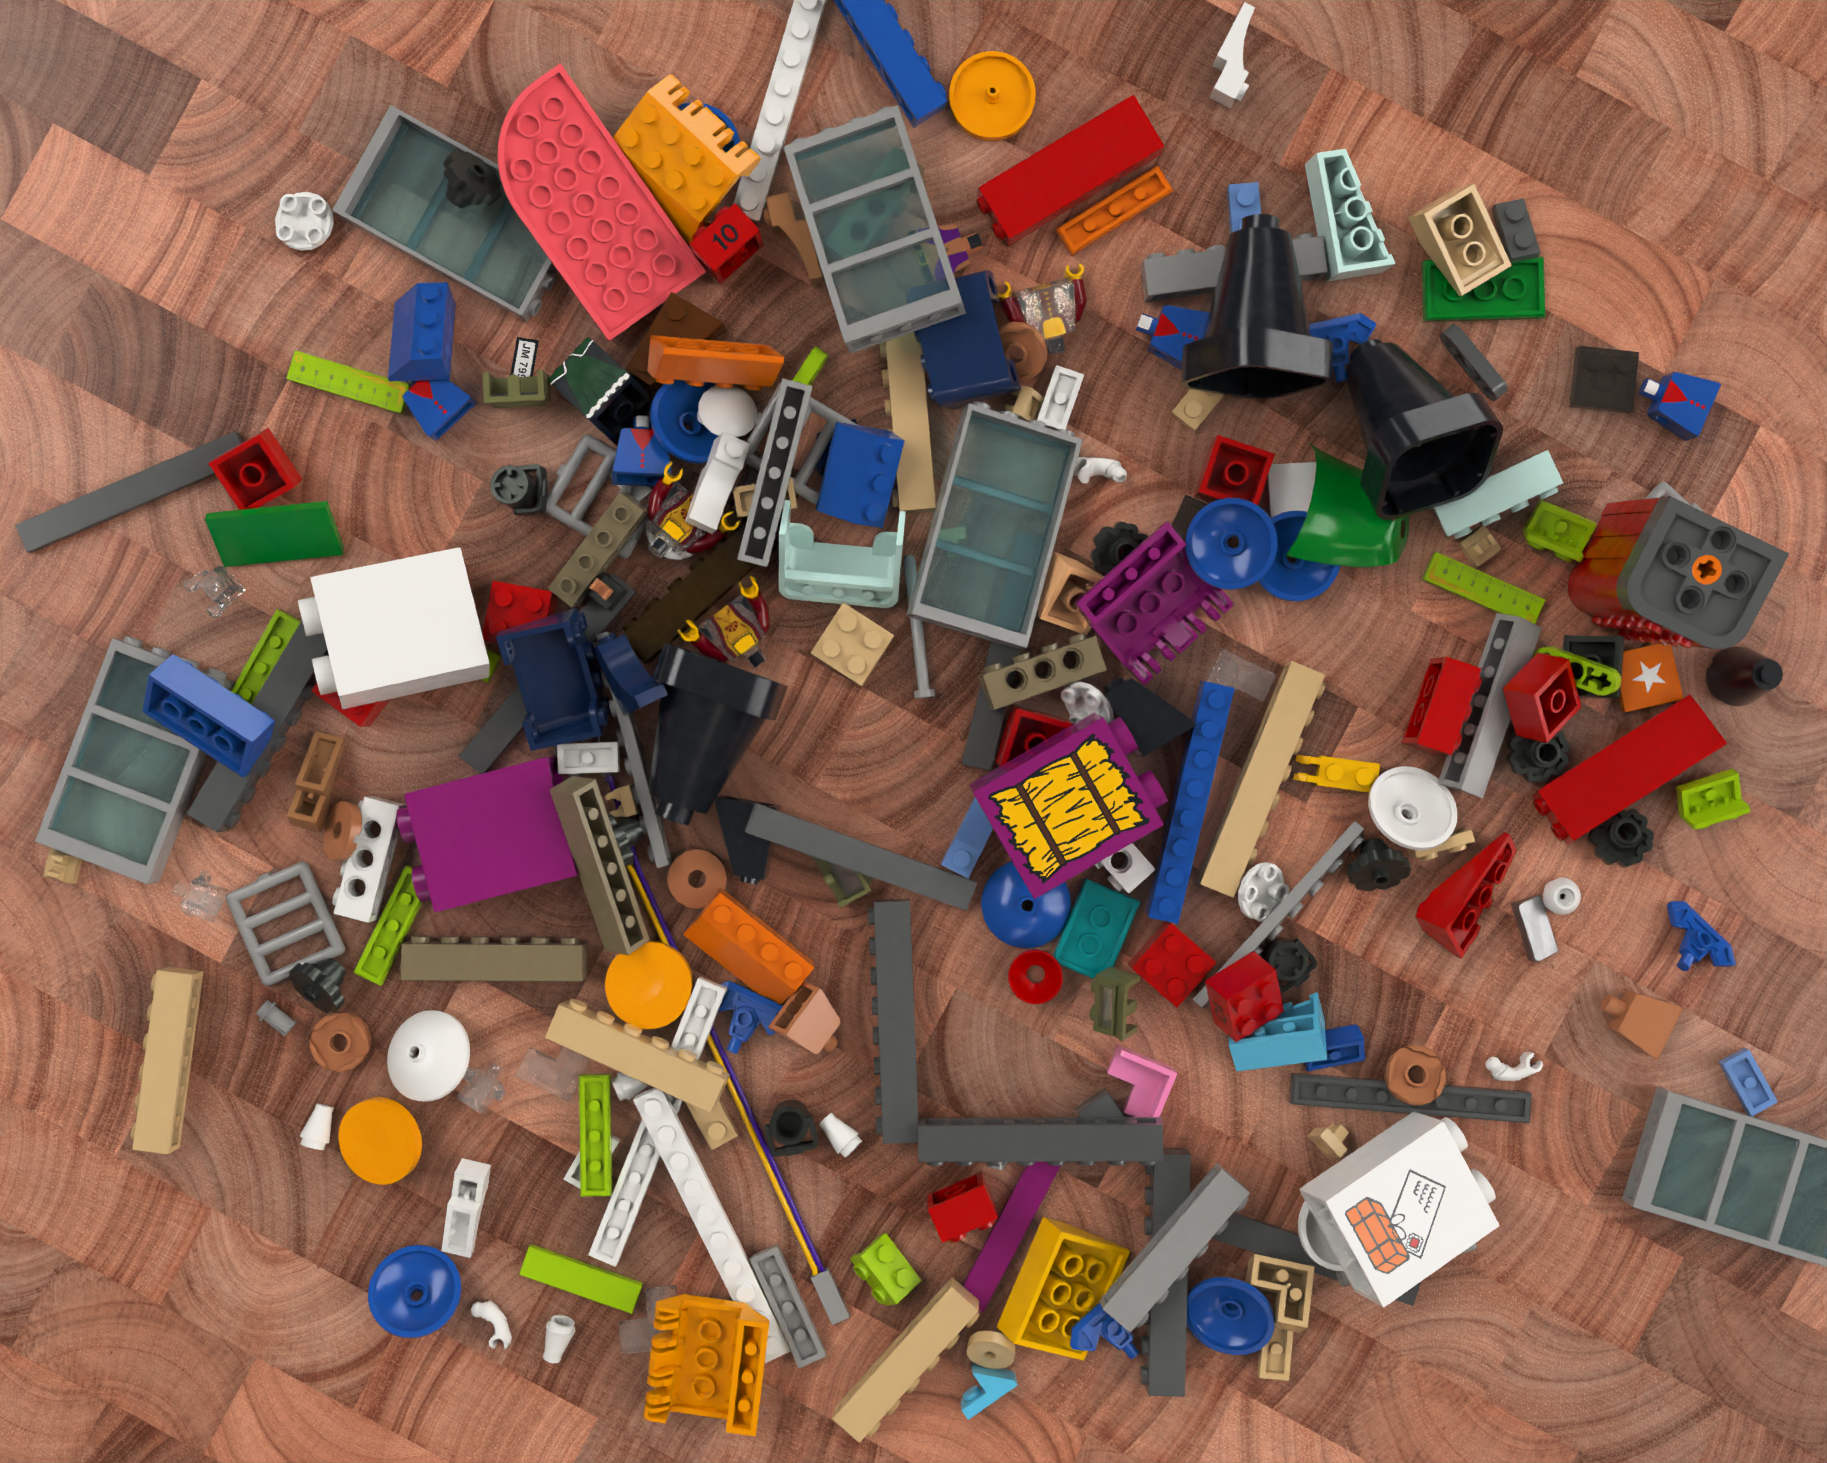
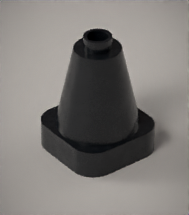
(1258, 322)
(1416, 434)
(704, 728)

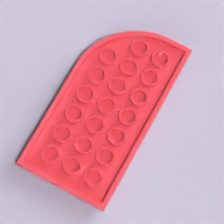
(589, 206)

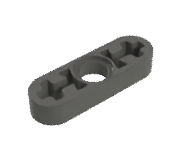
(1473, 362)

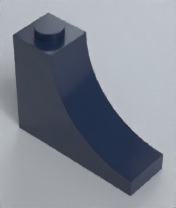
(626, 674)

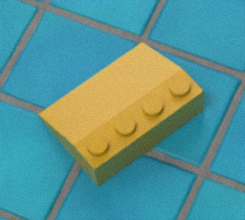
(1058, 1286)

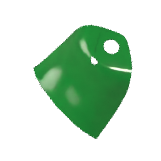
(1342, 523)

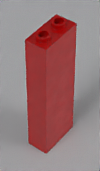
(1069, 171)
(1628, 770)

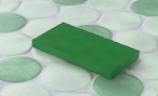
(1507, 296)
(275, 533)

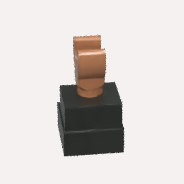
(607, 591)

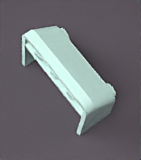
(839, 571)

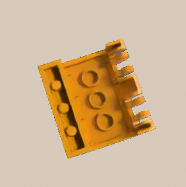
(682, 154)
(707, 1361)

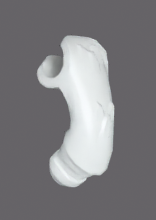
(1105, 467)
(1506, 1073)
(492, 1313)

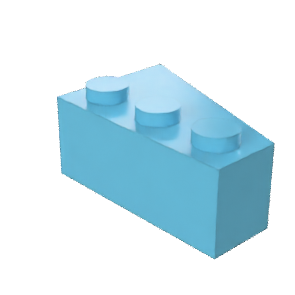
(1286, 1040)

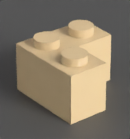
(1290, 1286)

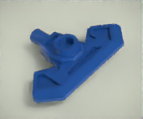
(1341, 331)
(1698, 938)
(748, 1013)
(1099, 1323)

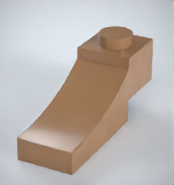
(782, 218)
(316, 781)

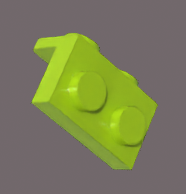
(1558, 531)
(1711, 800)
(885, 1271)

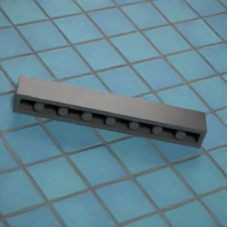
(282, 700)
(895, 1021)
(1040, 1140)
(1166, 1322)

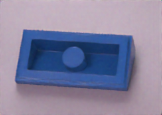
(1343, 1047)

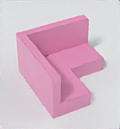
(1150, 1081)

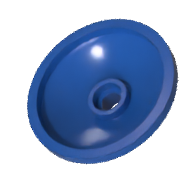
(679, 405)
(1214, 557)
(1299, 579)
(1010, 923)
(401, 1276)
(1229, 1316)

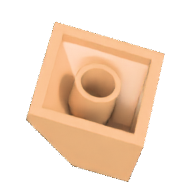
(1063, 586)

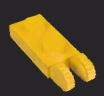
(1339, 773)

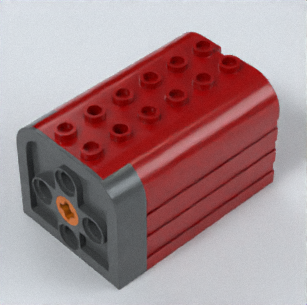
(1673, 575)

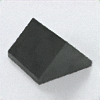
(1601, 649)

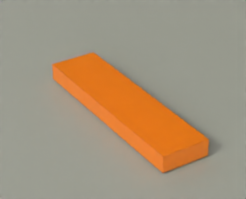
(1114, 210)

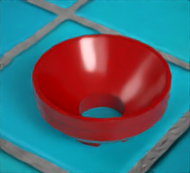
(1031, 991)

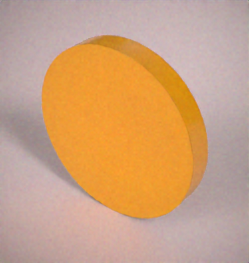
(992, 96)
(649, 985)
(380, 1140)

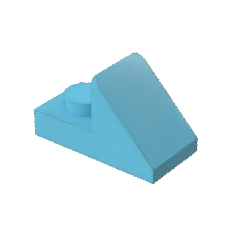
(993, 1386)

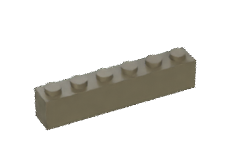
(600, 864)
(494, 959)

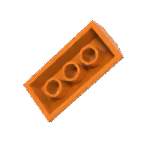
(713, 361)
(749, 948)

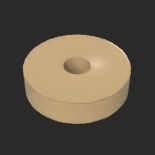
(991, 1350)

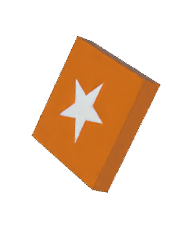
(1649, 677)

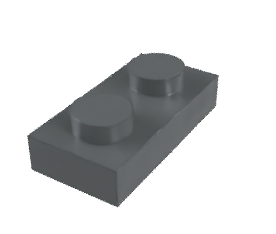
(1516, 230)

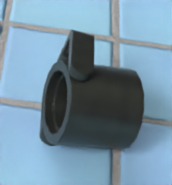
(520, 490)
(1290, 961)
(789, 1127)

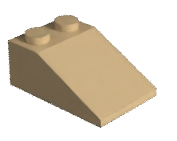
(1460, 238)

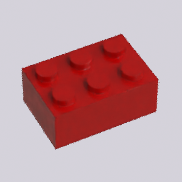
(1442, 706)

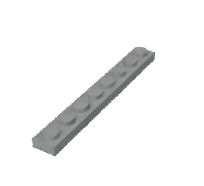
(635, 765)
(1291, 905)

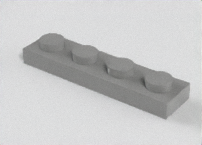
(788, 1306)

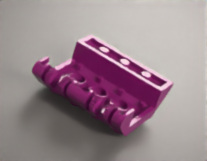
(1150, 602)

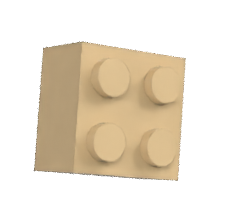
(852, 644)

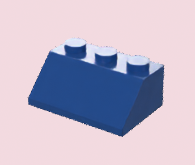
(422, 334)
(859, 474)

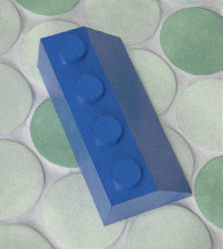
(207, 714)

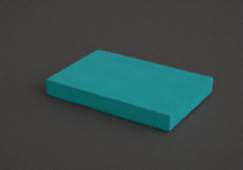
(1095, 929)

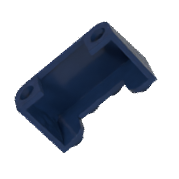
(966, 351)
(556, 679)

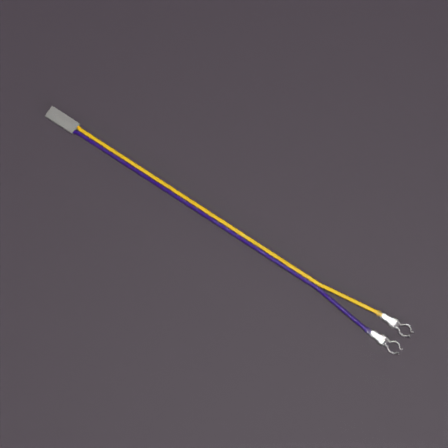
(822, 1280)

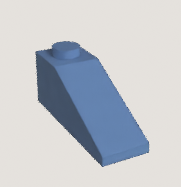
(968, 841)

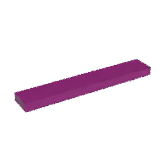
(1009, 1231)

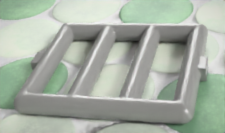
(764, 420)
(566, 473)
(246, 924)

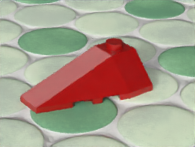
(1457, 903)

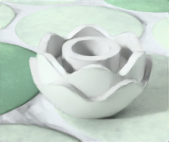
(1552, 895)

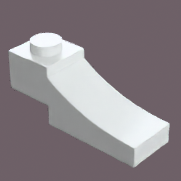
(1230, 62)
(716, 482)
(465, 1207)

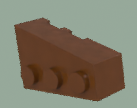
(674, 319)

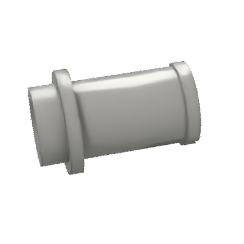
(276, 1018)

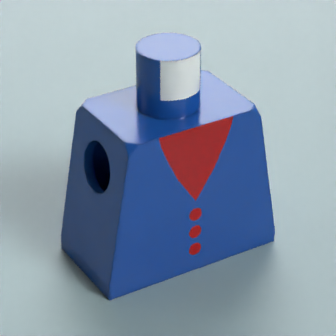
(1172, 331)
(1680, 402)
(437, 405)
(639, 456)

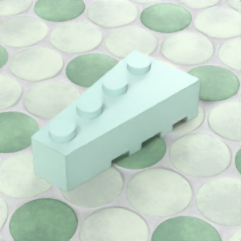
(1344, 218)
(1500, 492)

